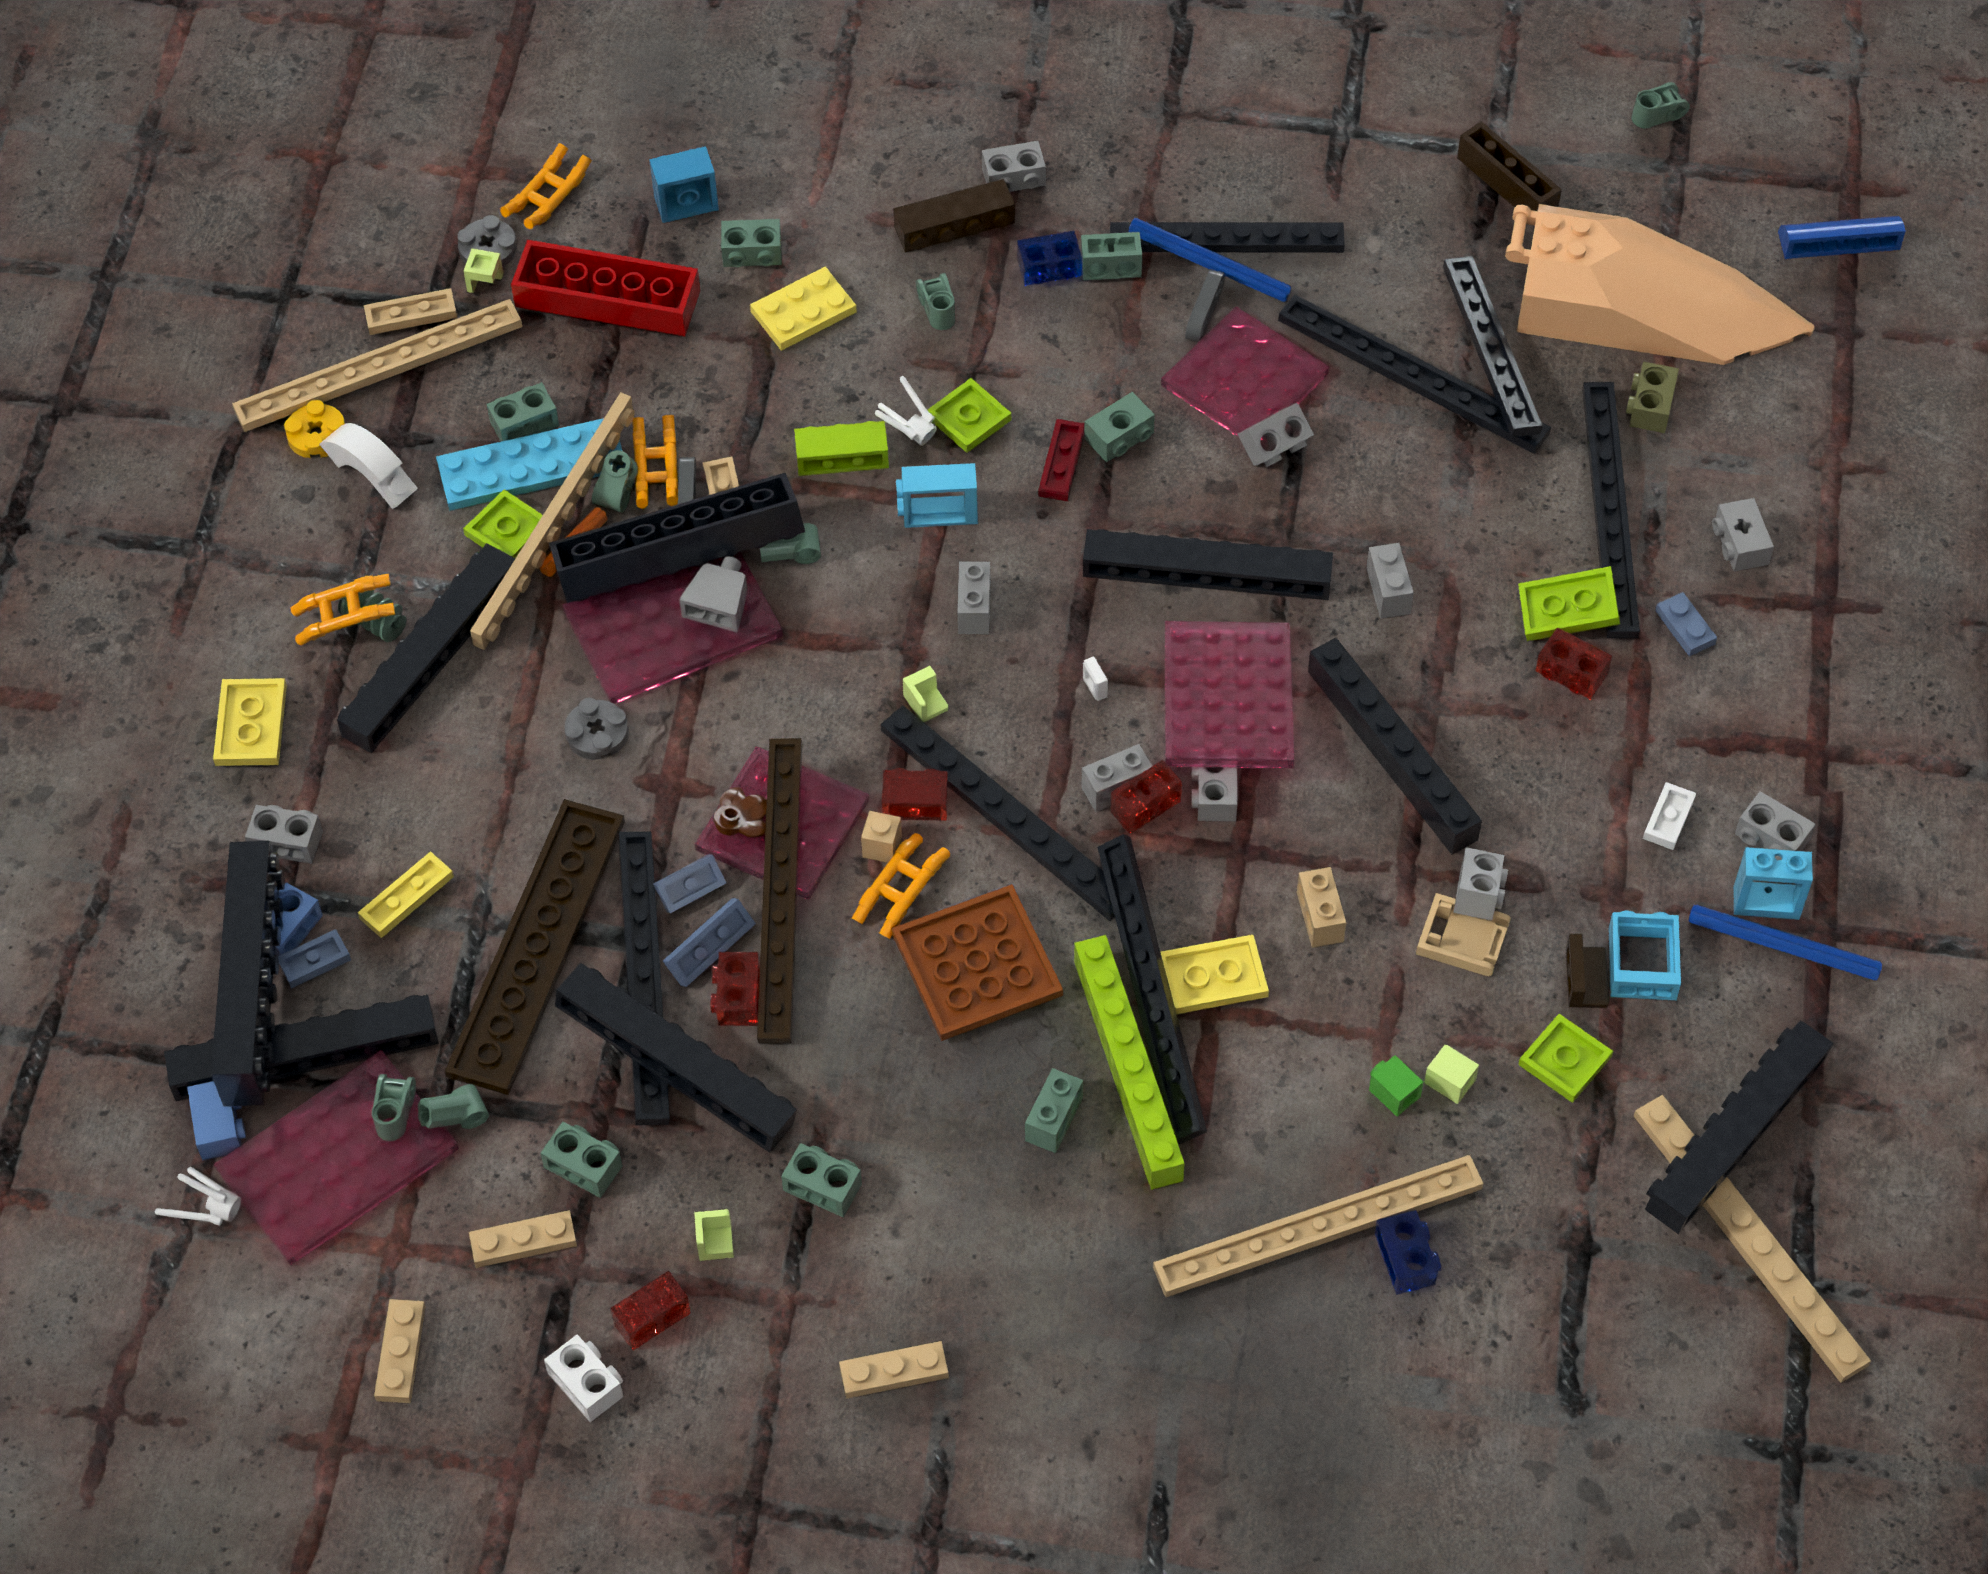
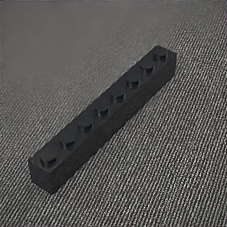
(1207, 564)
(423, 652)
(1394, 746)
(320, 1042)
(675, 1057)
(1738, 1126)

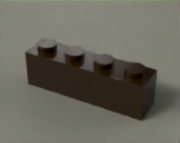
(1506, 169)
(954, 215)

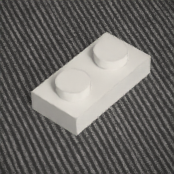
(1669, 816)

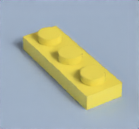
(405, 894)

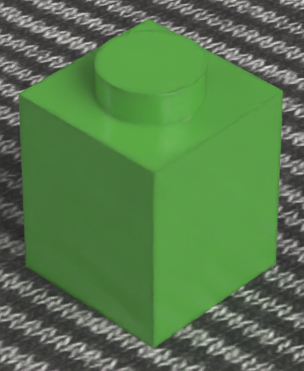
(1395, 1085)

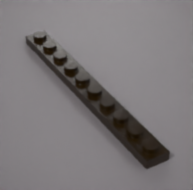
(780, 891)

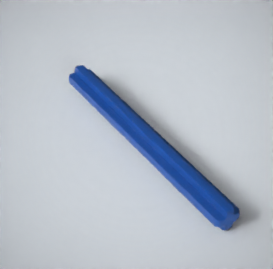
(1211, 260)
(1785, 942)

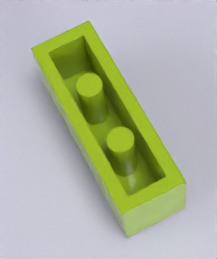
(841, 448)

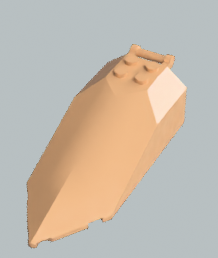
(1640, 291)

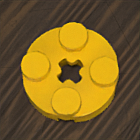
(306, 418)

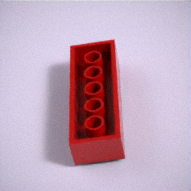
(606, 287)

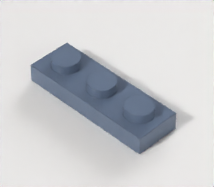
(707, 941)

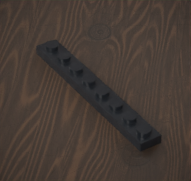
(1252, 236)
(1492, 347)

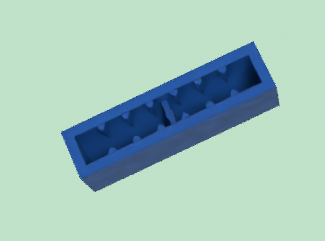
(1841, 237)

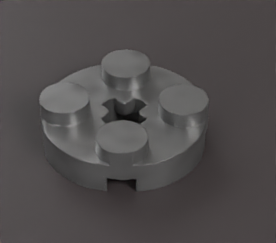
(488, 230)
(592, 713)

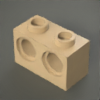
(1321, 907)

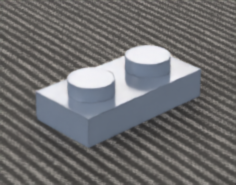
(1686, 624)
(689, 883)
(313, 958)

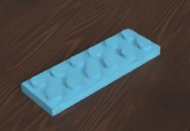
(514, 465)

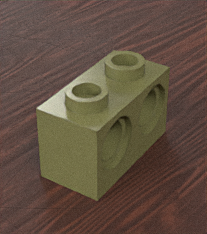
(1653, 397)

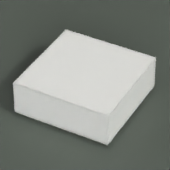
(1095, 678)

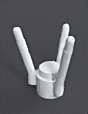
(918, 427)
(221, 1202)

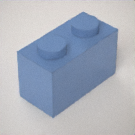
(215, 1126)

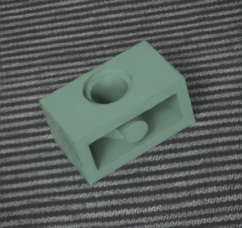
(1119, 427)

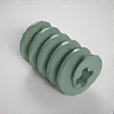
(386, 627)

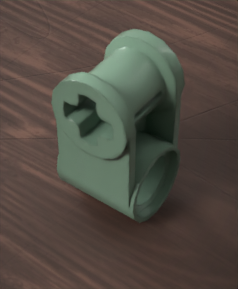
(1657, 104)
(937, 301)
(615, 485)
(394, 1101)

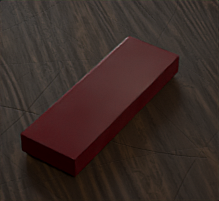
(1062, 460)

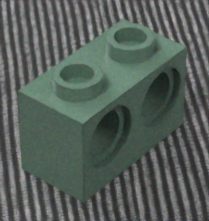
(751, 242)
(1111, 256)
(523, 413)
(1054, 1110)
(577, 1164)
(817, 1186)

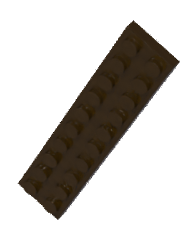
(535, 947)

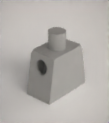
(716, 595)

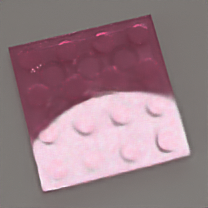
(1243, 373)
(826, 819)

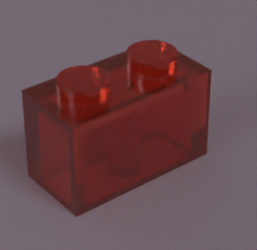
(915, 794)

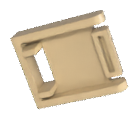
(1467, 940)

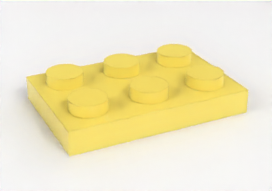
(803, 308)
(250, 722)
(1215, 974)

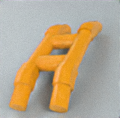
(547, 175)
(642, 454)
(356, 613)
(902, 900)

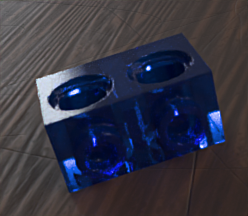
(1049, 258)
(1400, 1253)

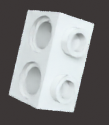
(578, 1381)

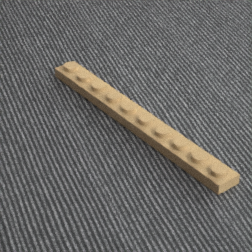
(377, 364)
(549, 527)
(1316, 1226)
(1762, 1251)

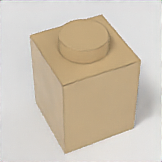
(881, 836)

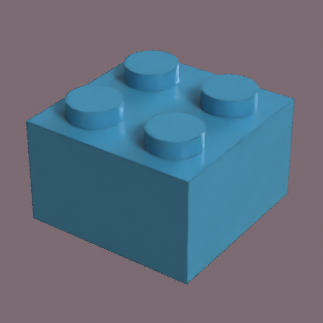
(684, 184)

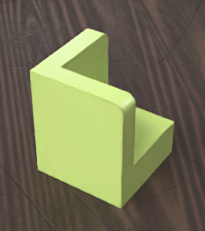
(482, 266)
(922, 694)
(1451, 1073)
(714, 1234)

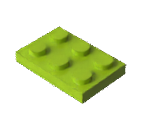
(1569, 603)

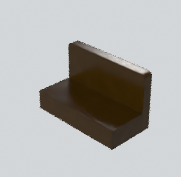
(1586, 974)

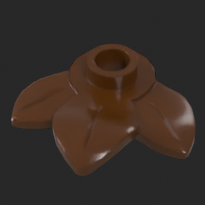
(741, 814)

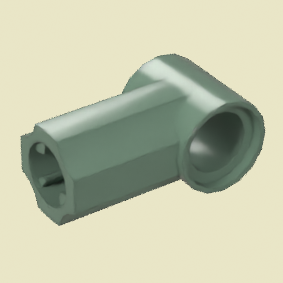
(802, 548)
(460, 1107)

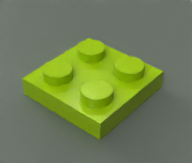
(969, 415)
(503, 524)
(1565, 1058)

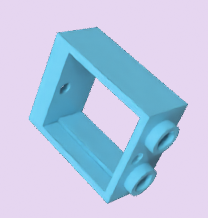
(938, 510)
(1772, 899)
(1645, 983)

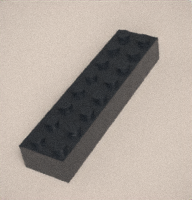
(677, 538)
(247, 974)

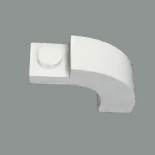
(371, 457)

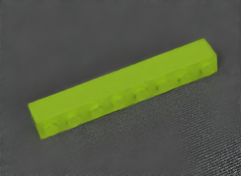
(1129, 1062)

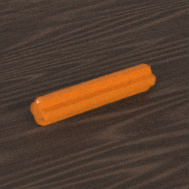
(592, 521)

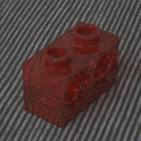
(1575, 659)
(1146, 796)
(740, 988)
(650, 1310)

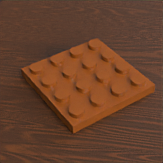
(977, 962)

